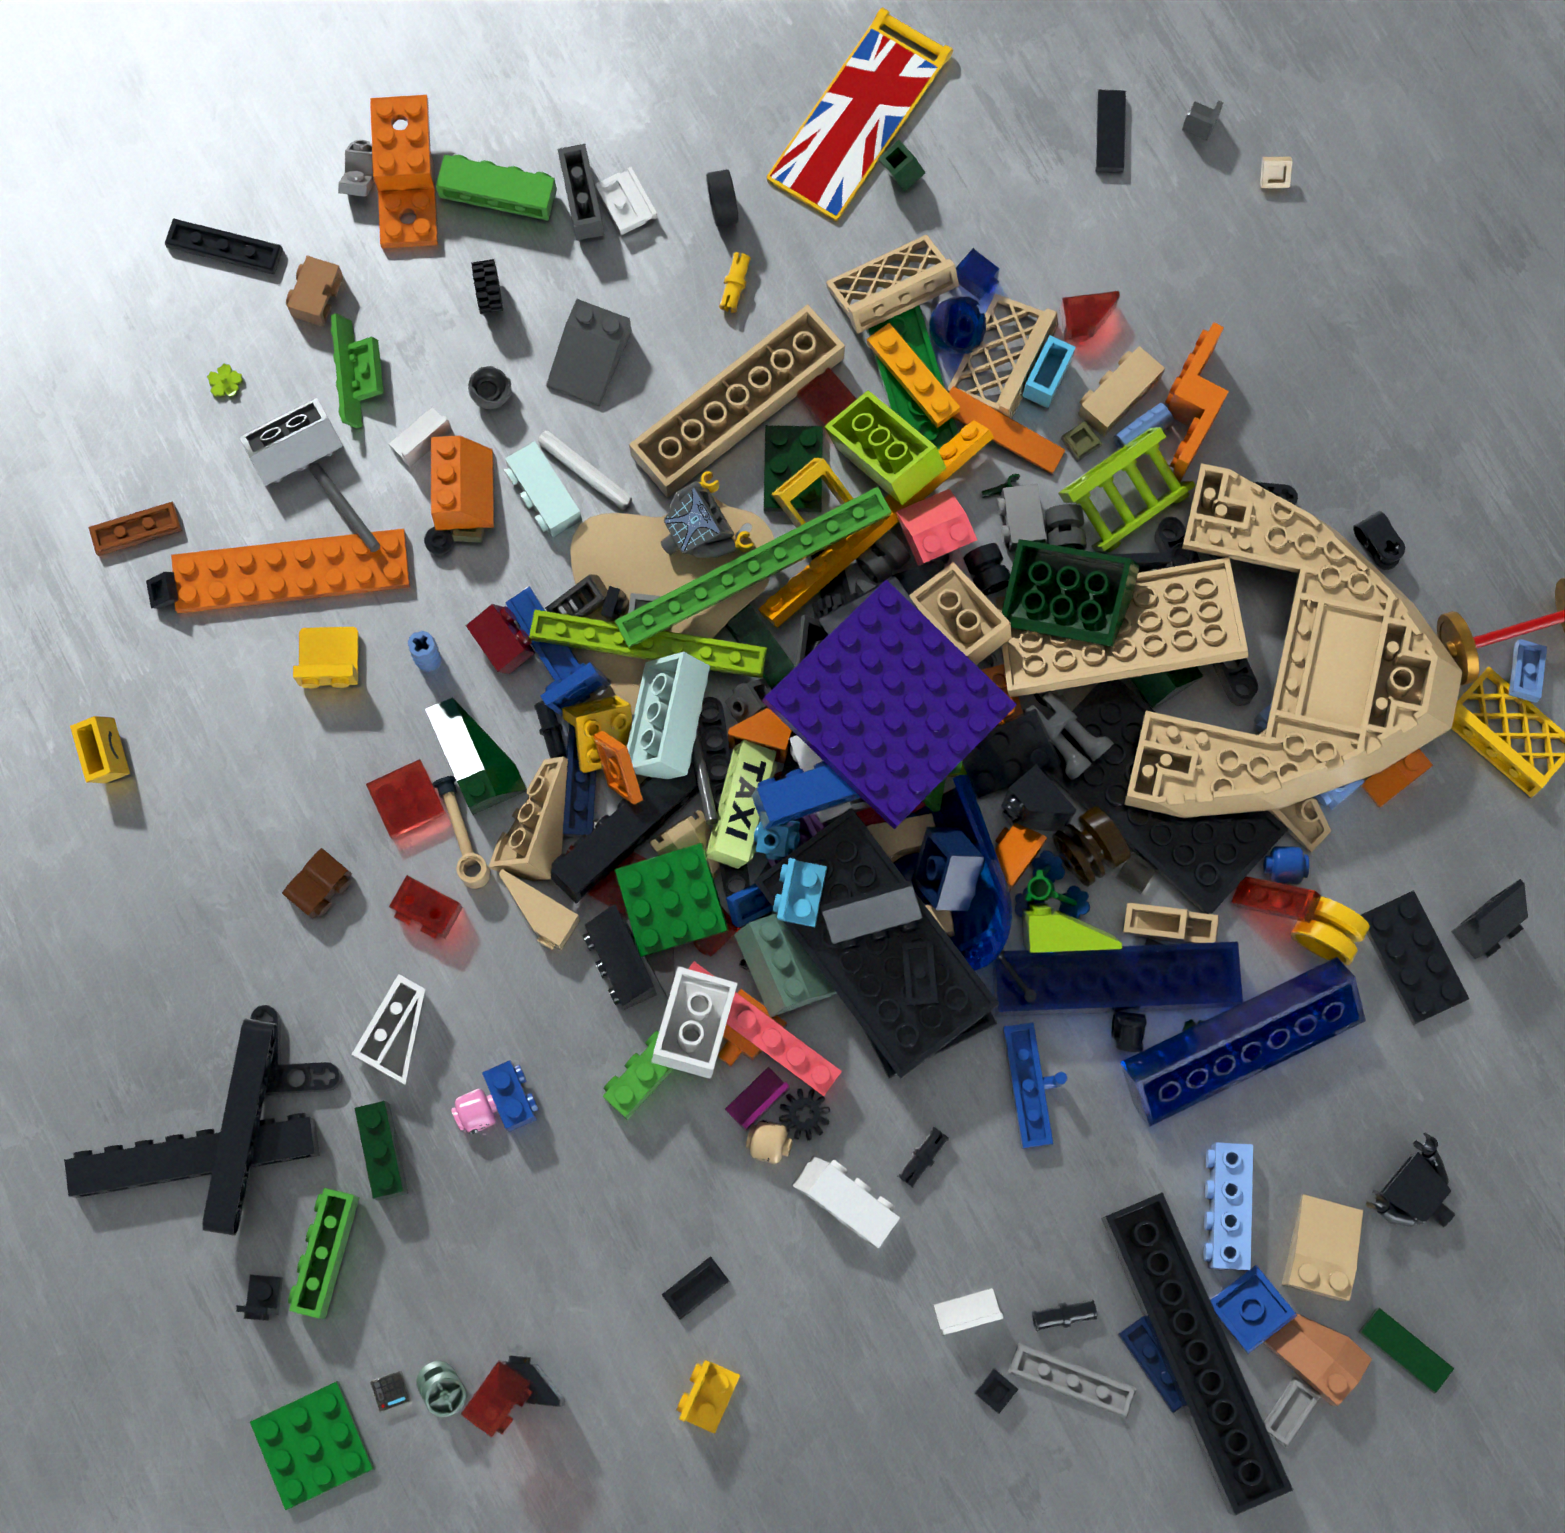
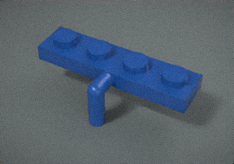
(1029, 1085)

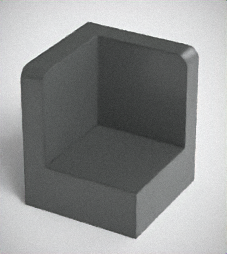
(1201, 119)

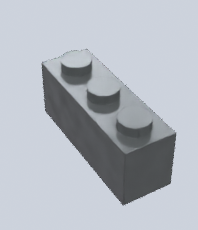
(580, 192)

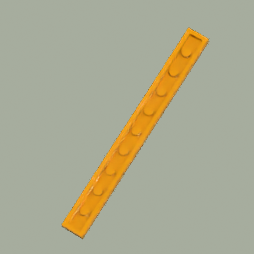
(843, 553)

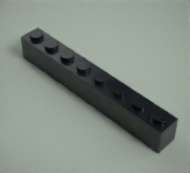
(183, 1158)

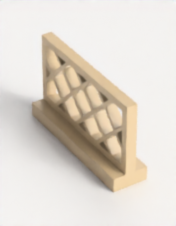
(899, 294)
(1015, 382)

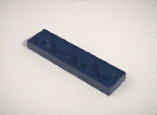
(579, 793)

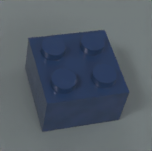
(948, 868)

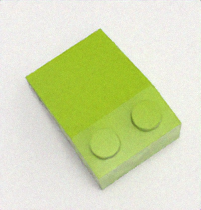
(1055, 931)

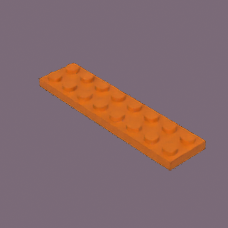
(289, 571)

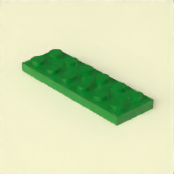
(914, 332)

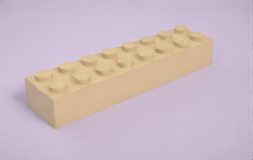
(736, 401)

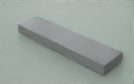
(1072, 1380)

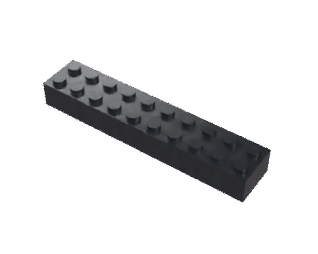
(1197, 1355)

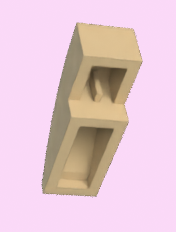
(1170, 924)

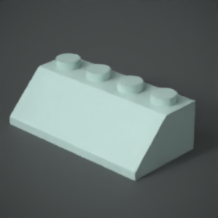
(667, 715)

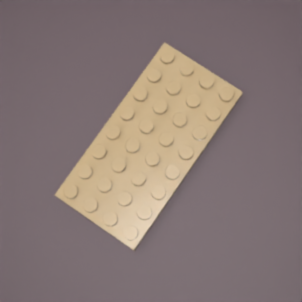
(1172, 623)

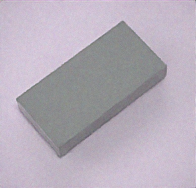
(1291, 1411)

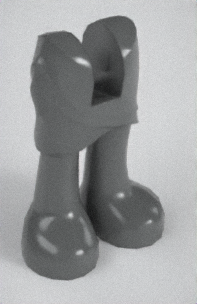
(1065, 718)

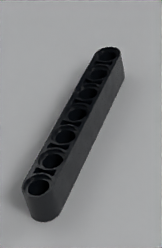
(1228, 677)
(714, 756)
(239, 1127)

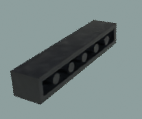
(621, 833)

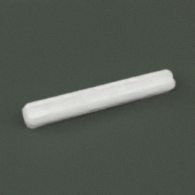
(584, 470)

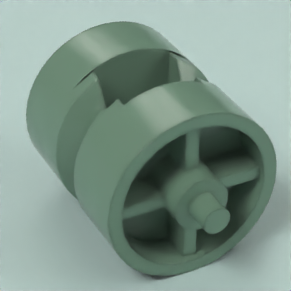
(441, 1389)

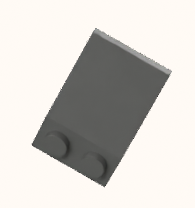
(589, 352)

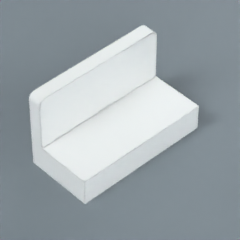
(416, 439)
(967, 1311)

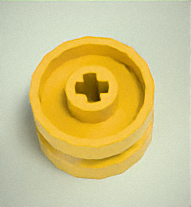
(1331, 931)

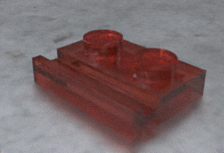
(825, 396)

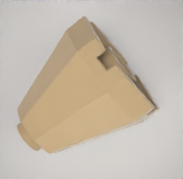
(685, 834)

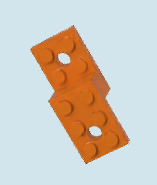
(404, 171)
(1195, 400)

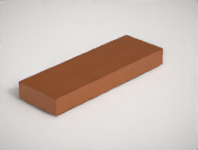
(135, 528)

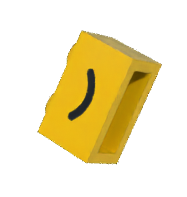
(99, 749)

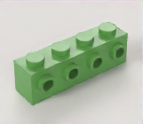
(496, 186)
(637, 1082)
(324, 1253)

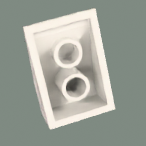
(694, 1022)

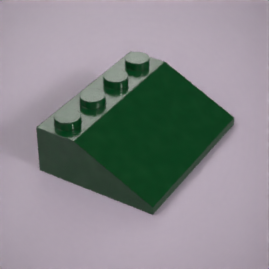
(1069, 592)

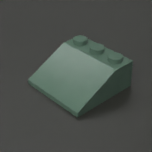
(781, 966)

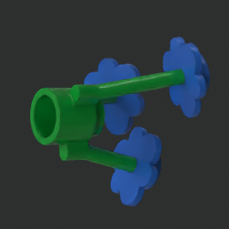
(1042, 888)

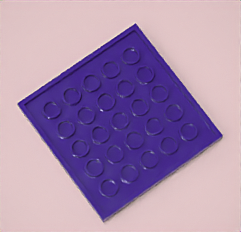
(889, 703)

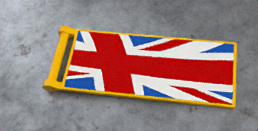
(857, 117)

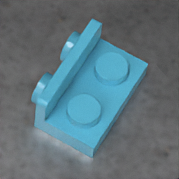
(800, 892)

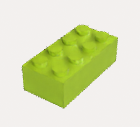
(885, 447)

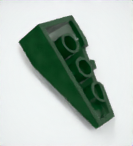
(477, 762)

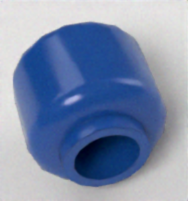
(1286, 865)

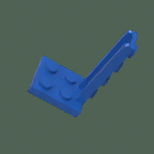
(572, 680)

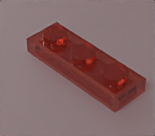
(1276, 899)

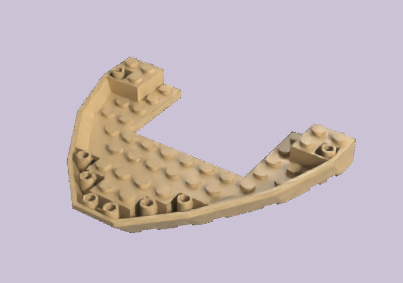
(1353, 682)

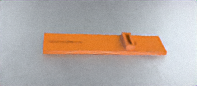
(1008, 432)

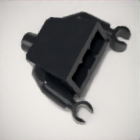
(1416, 1189)

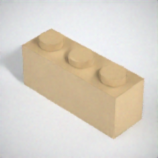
(1120, 390)

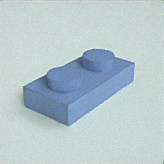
(1527, 670)

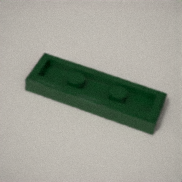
(1406, 1350)

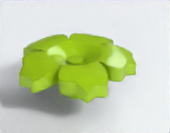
(225, 381)

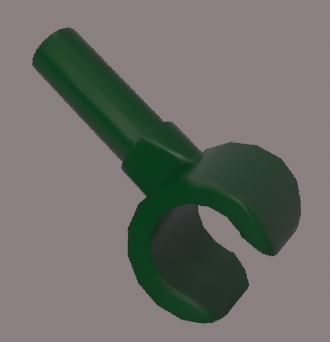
(995, 490)

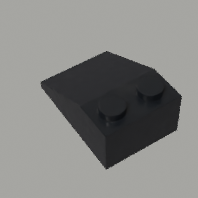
(1494, 921)

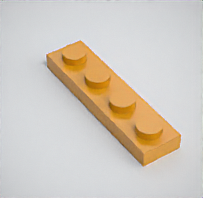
(913, 375)

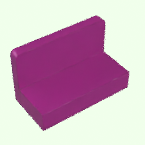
(757, 1098)

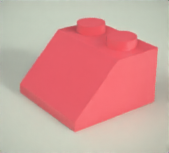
(935, 526)

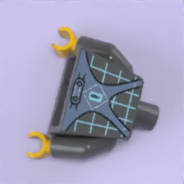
(699, 524)

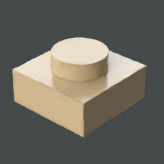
(1276, 172)

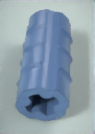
(1156, 417)
(424, 651)

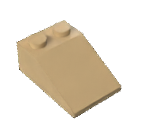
(962, 613)
(1324, 1249)

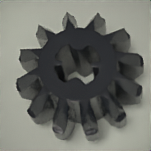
(809, 1123)

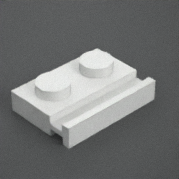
(625, 201)

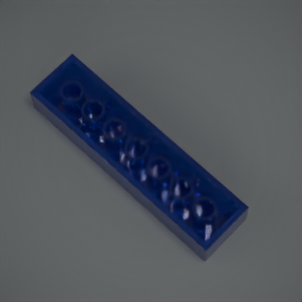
(1121, 979)
(1243, 1041)

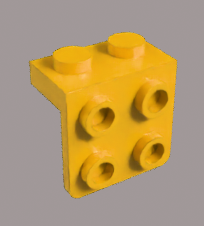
(327, 657)

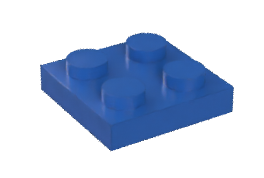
(1252, 1309)

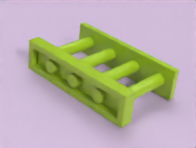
(1101, 476)

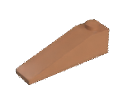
(1320, 1357)

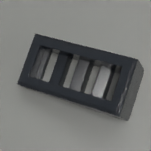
(582, 587)

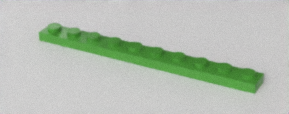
(753, 567)

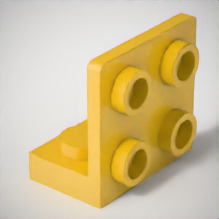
(605, 714)
(709, 1395)

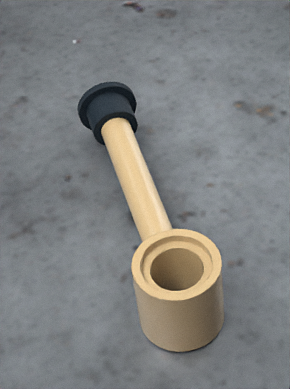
(447, 790)

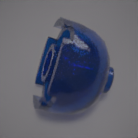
(957, 325)

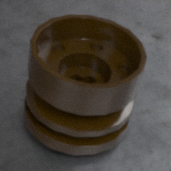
(1095, 843)

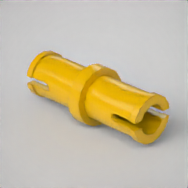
(735, 282)

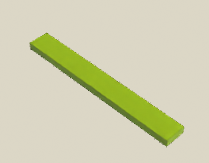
(606, 638)

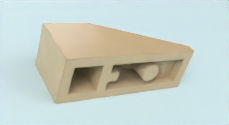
(546, 917)

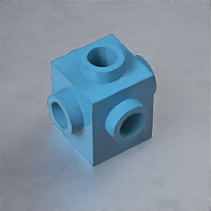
(786, 837)

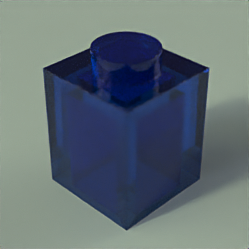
(977, 274)

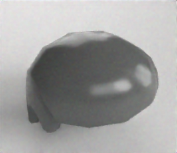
(489, 387)

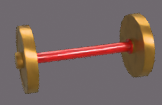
(1462, 646)

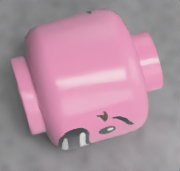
(474, 1111)

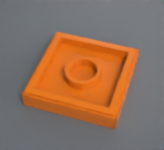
(617, 767)

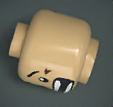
(768, 1141)

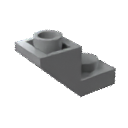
(358, 169)

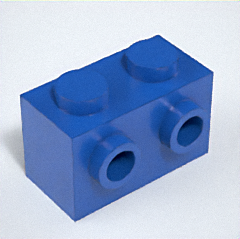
(509, 1095)

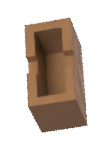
(312, 291)

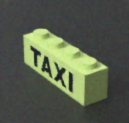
(737, 816)

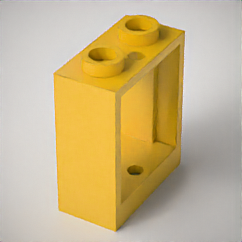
(801, 480)

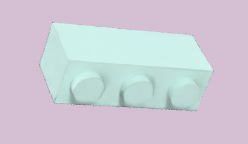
(542, 490)

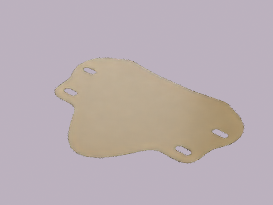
(630, 557)

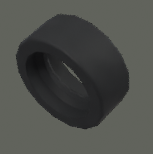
(722, 197)

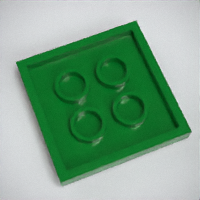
(671, 899)
(311, 1445)

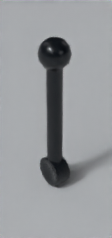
(1030, 995)

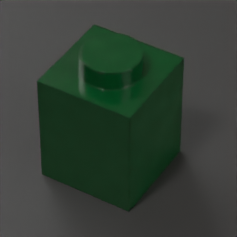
(901, 165)

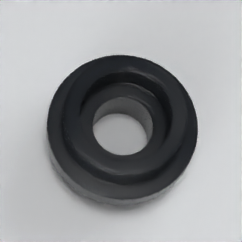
(441, 548)

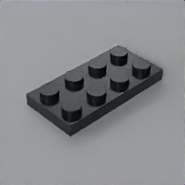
(1414, 958)

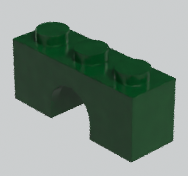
(379, 1150)

